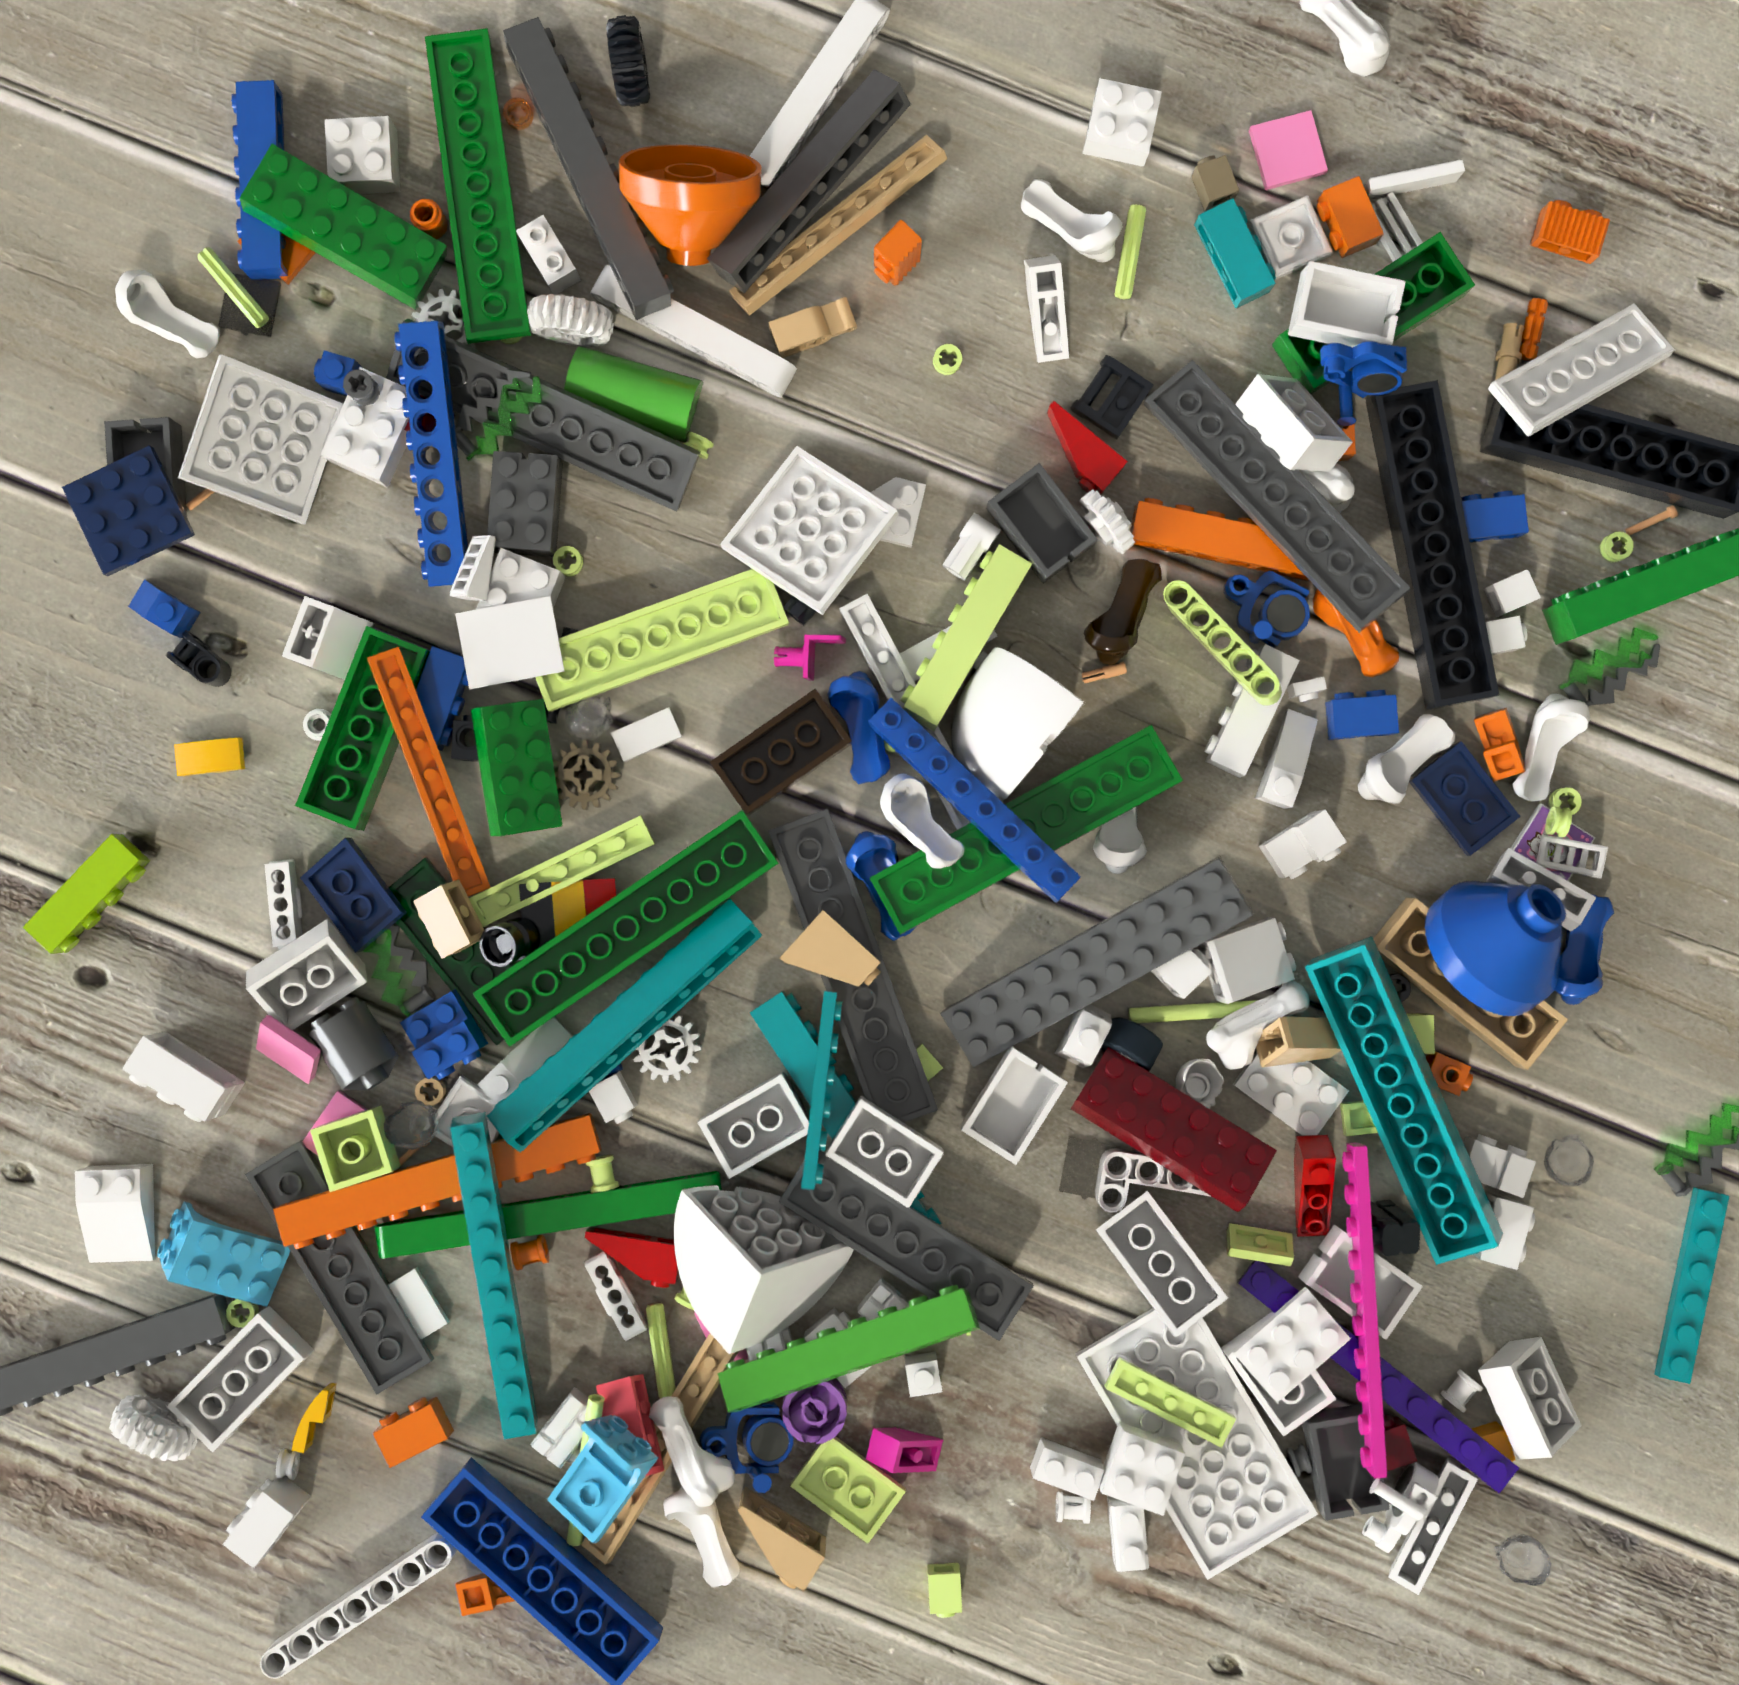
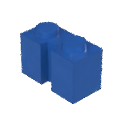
(1495, 517)
(1361, 716)

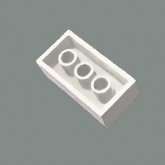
(1161, 1264)
(240, 1378)

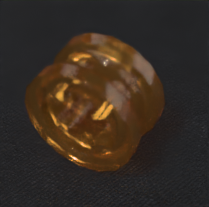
(512, 106)

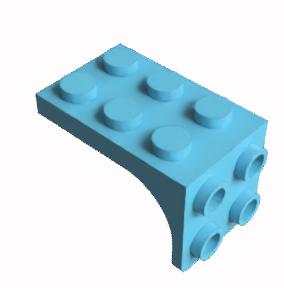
(221, 1258)
(602, 1476)

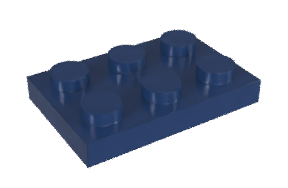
(1464, 798)
(353, 894)

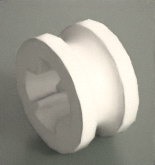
(287, 1464)

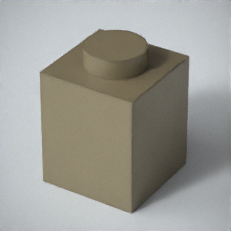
(1214, 181)

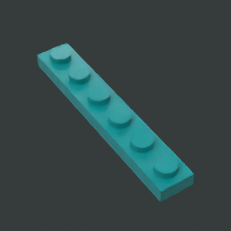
(819, 1104)
(1691, 1285)

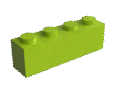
(87, 894)

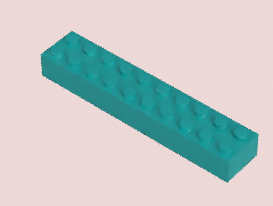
(1404, 1101)

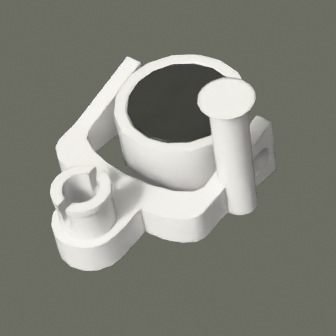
(1408, 1503)

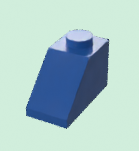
(163, 609)

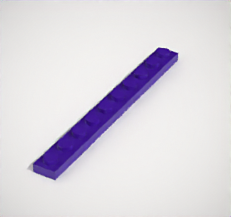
(1398, 1391)

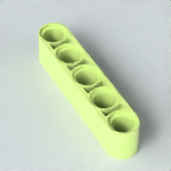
(1217, 628)

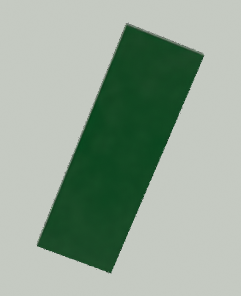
(461, 971)

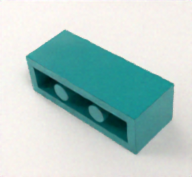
(1235, 253)

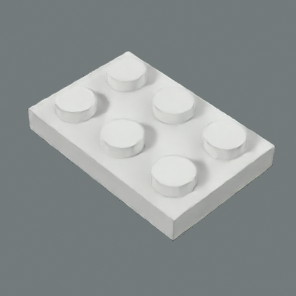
(1293, 1093)
(1291, 1344)

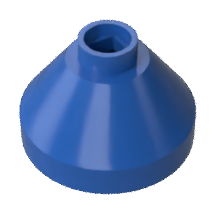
(1498, 943)

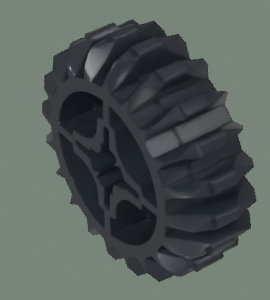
(628, 60)

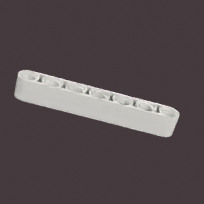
(818, 88)
(704, 338)
(346, 1612)

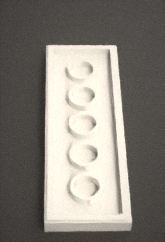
(1580, 369)

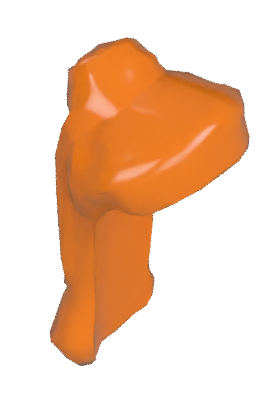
(1370, 647)

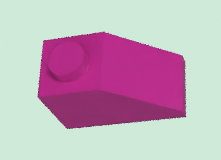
(903, 1450)

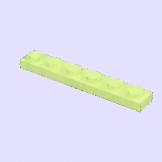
(566, 867)

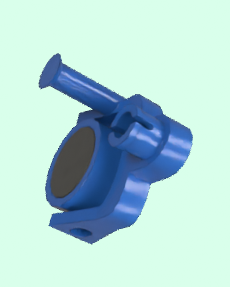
(1375, 371)
(1280, 615)
(763, 1438)

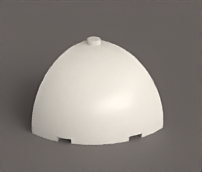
(1008, 719)
(751, 1262)

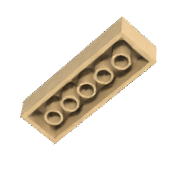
(1406, 950)

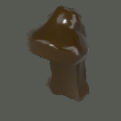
(1117, 629)

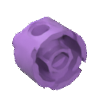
(815, 1412)

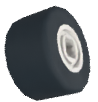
(1133, 1042)

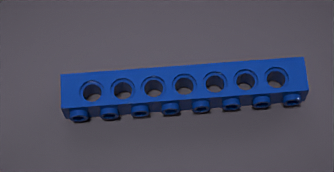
(447, 470)
(973, 800)

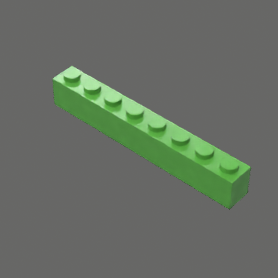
(848, 1350)

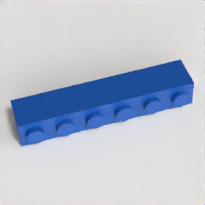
(258, 126)

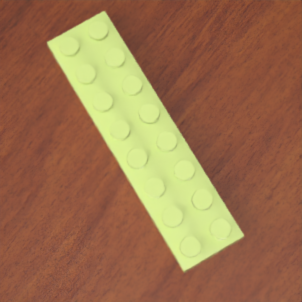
(663, 637)

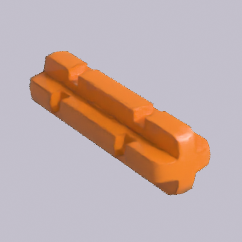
(1533, 328)

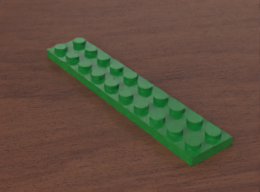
(477, 186)
(1054, 811)

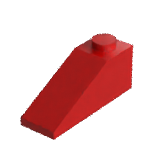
(1088, 455)
(645, 1255)

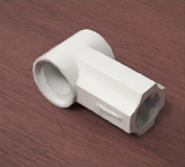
(975, 540)

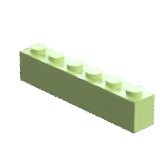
(966, 637)

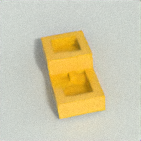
(209, 756)
(317, 1412)

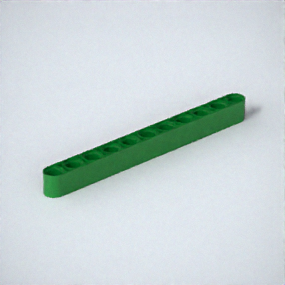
(543, 1215)

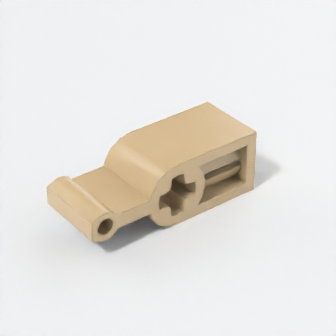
(811, 327)

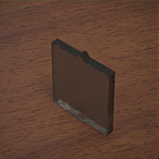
(265, 293)
(1082, 1167)

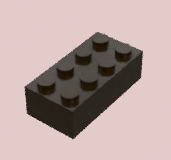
(781, 752)

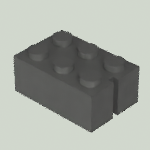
(129, 436)
(525, 502)
(1041, 523)
(1336, 1465)

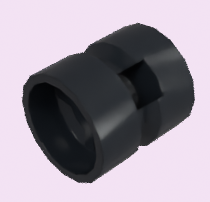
(509, 941)

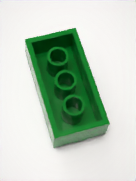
(516, 767)

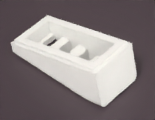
(475, 570)
(1598, 862)

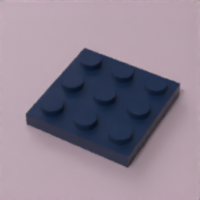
(128, 511)

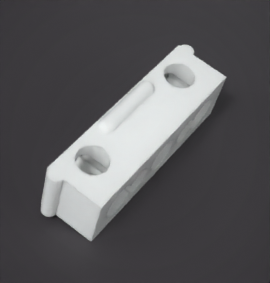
(291, 894)
(611, 1304)

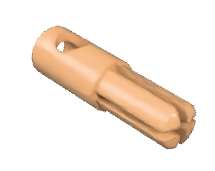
(1108, 672)

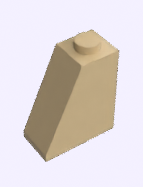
(832, 952)
(1296, 1041)

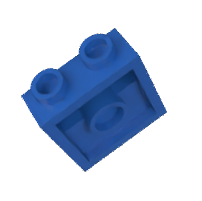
(444, 1035)

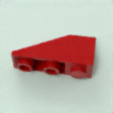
(1313, 1184)

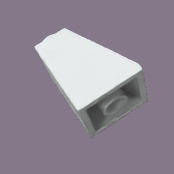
(1248, 960)

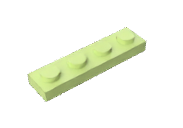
(1170, 1402)

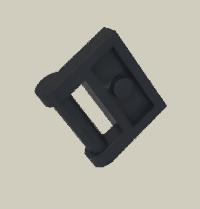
(1121, 401)

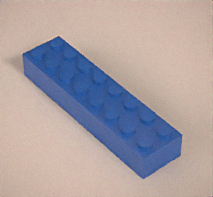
(543, 1573)

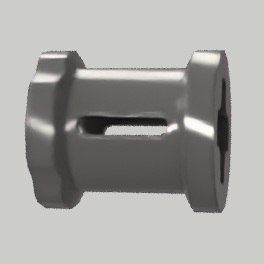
(360, 377)

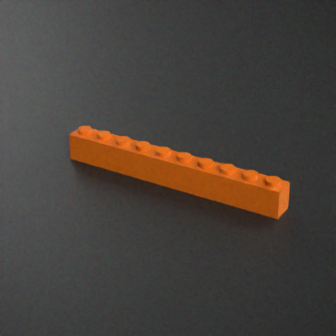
(428, 1183)

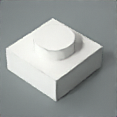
(1307, 689)

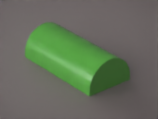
(636, 391)

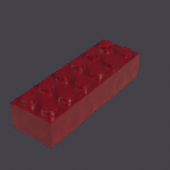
(1174, 1130)

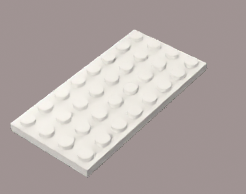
(1223, 1497)

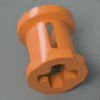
(529, 1252)

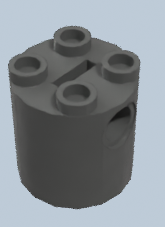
(354, 1046)

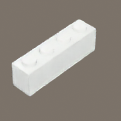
(1247, 719)
(1432, 1531)

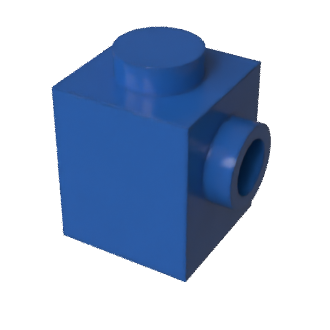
(332, 370)

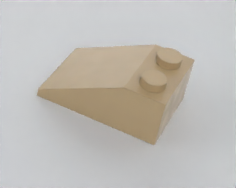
(787, 1543)

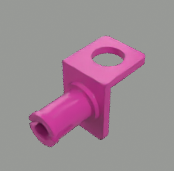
(804, 656)

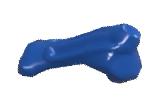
(857, 703)
(867, 857)
(1579, 963)

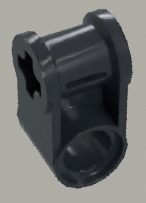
(196, 657)

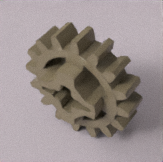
(599, 775)

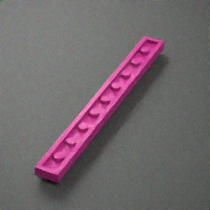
(1366, 1322)

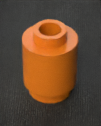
(429, 218)

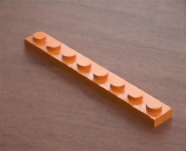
(428, 770)

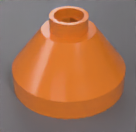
(689, 195)

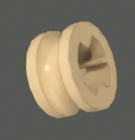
(437, 1084)

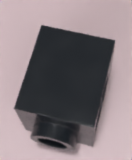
(460, 750)

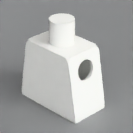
(1084, 1036)

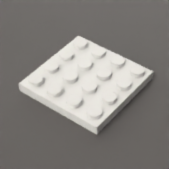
(260, 440)
(809, 530)

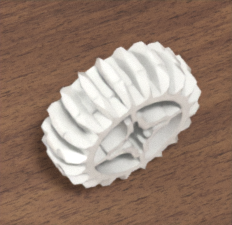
(570, 320)
(151, 1428)

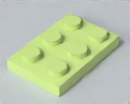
(848, 1488)

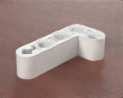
(1131, 1174)

